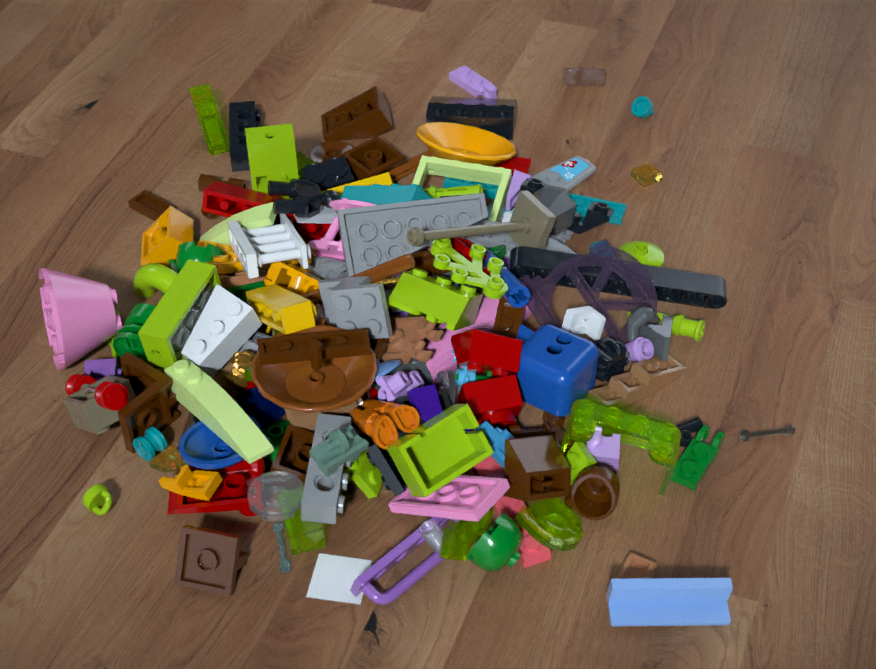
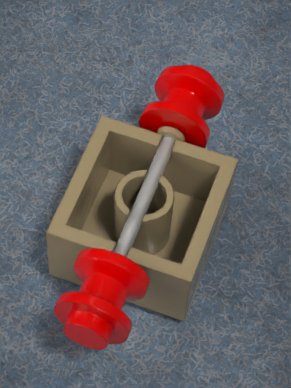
(95, 403)

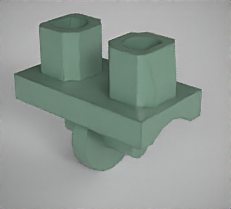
(338, 449)

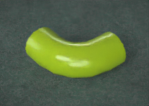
(152, 277)

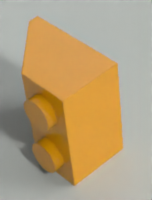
(164, 236)

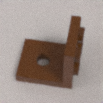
(152, 400)

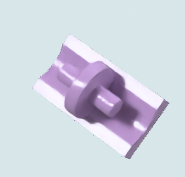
(398, 385)

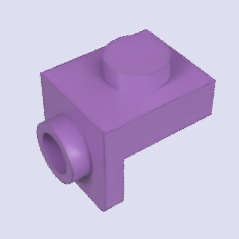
(102, 367)

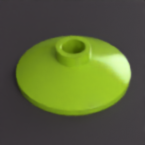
(644, 252)

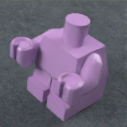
(605, 449)

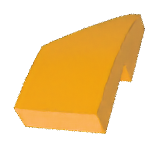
(192, 484)

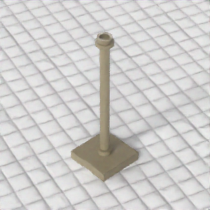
(527, 227)

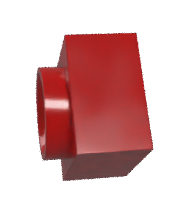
(493, 400)

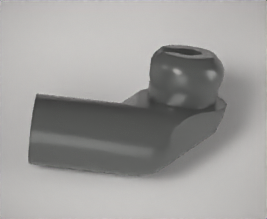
(636, 320)

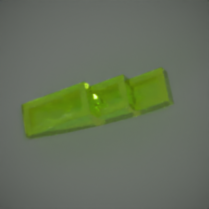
(209, 119)

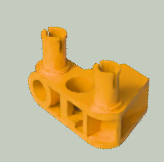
(292, 278)

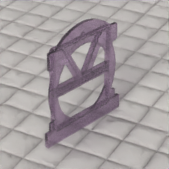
(609, 260)

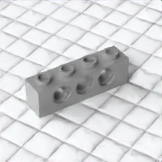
(322, 493)

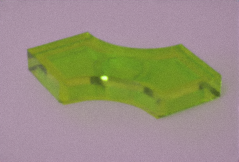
(460, 537)

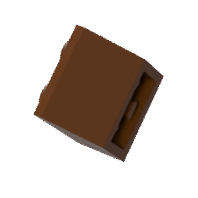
(535, 469)

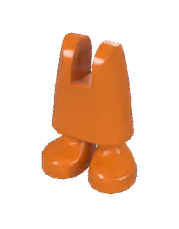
(380, 420)

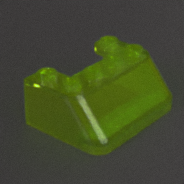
(637, 430)

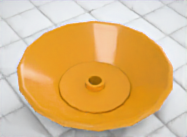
(465, 143)

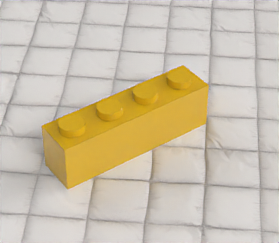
(282, 308)

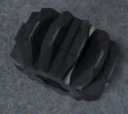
(612, 358)

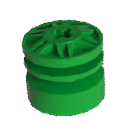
(128, 337)

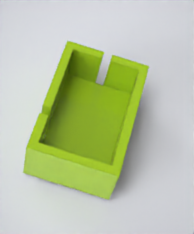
(439, 450)

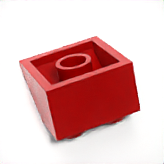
(487, 352)

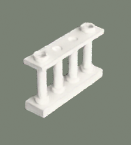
(267, 245)

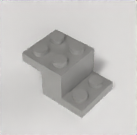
(356, 305)

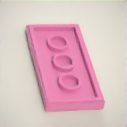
(460, 499)

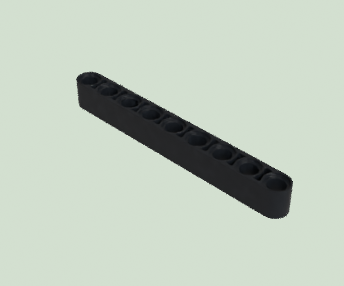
(670, 284)

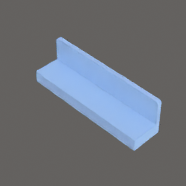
(669, 601)

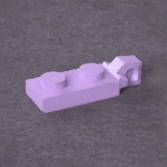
(473, 82)

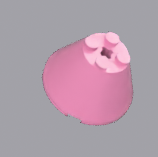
(76, 315)

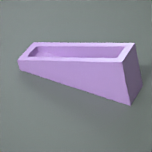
(514, 189)

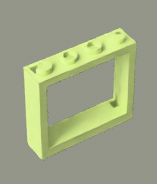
(470, 172)

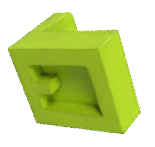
(579, 459)

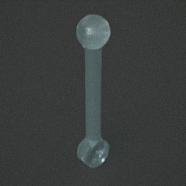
(284, 565)

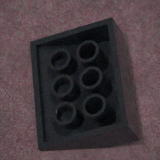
(483, 113)

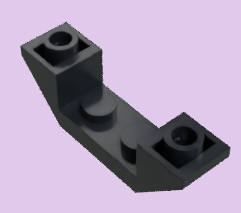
(596, 213)

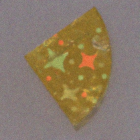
(167, 461)

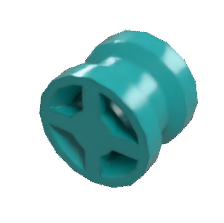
(150, 443)

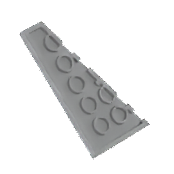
(379, 231)

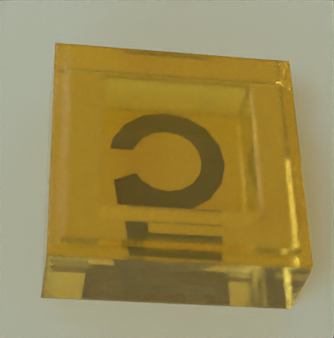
(646, 174)

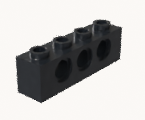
(241, 116)

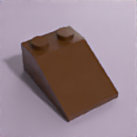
(358, 117)

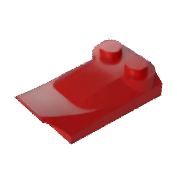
(229, 495)

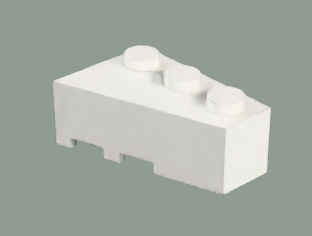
(220, 331)

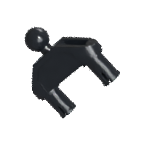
(304, 197)

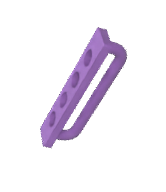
(365, 580)

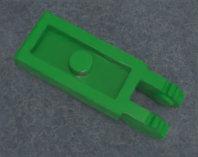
(697, 459)

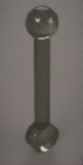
(745, 435)

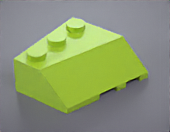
(436, 298)

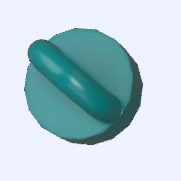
(642, 107)

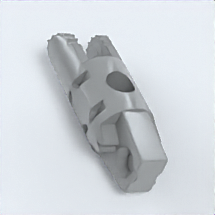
(328, 267)

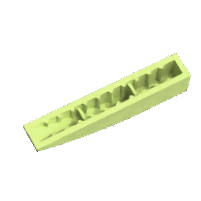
(217, 410)

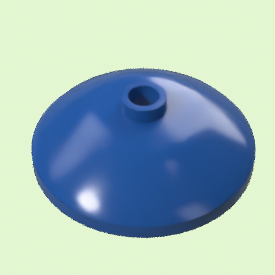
(206, 450)

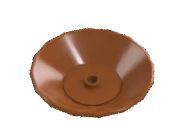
(306, 390)

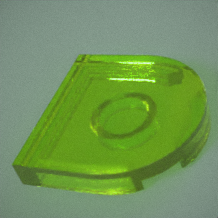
(552, 524)

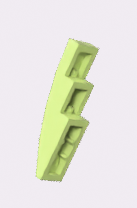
(252, 218)

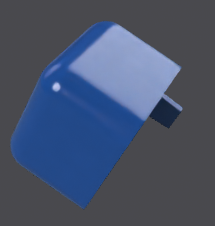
(556, 369)

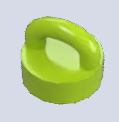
(96, 497)

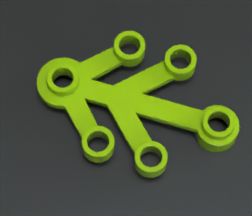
(492, 285)

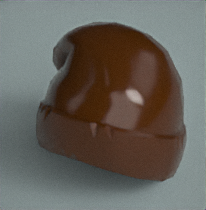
(594, 493)

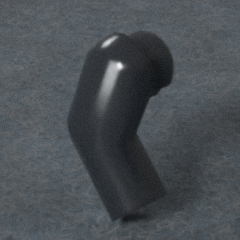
(688, 427)

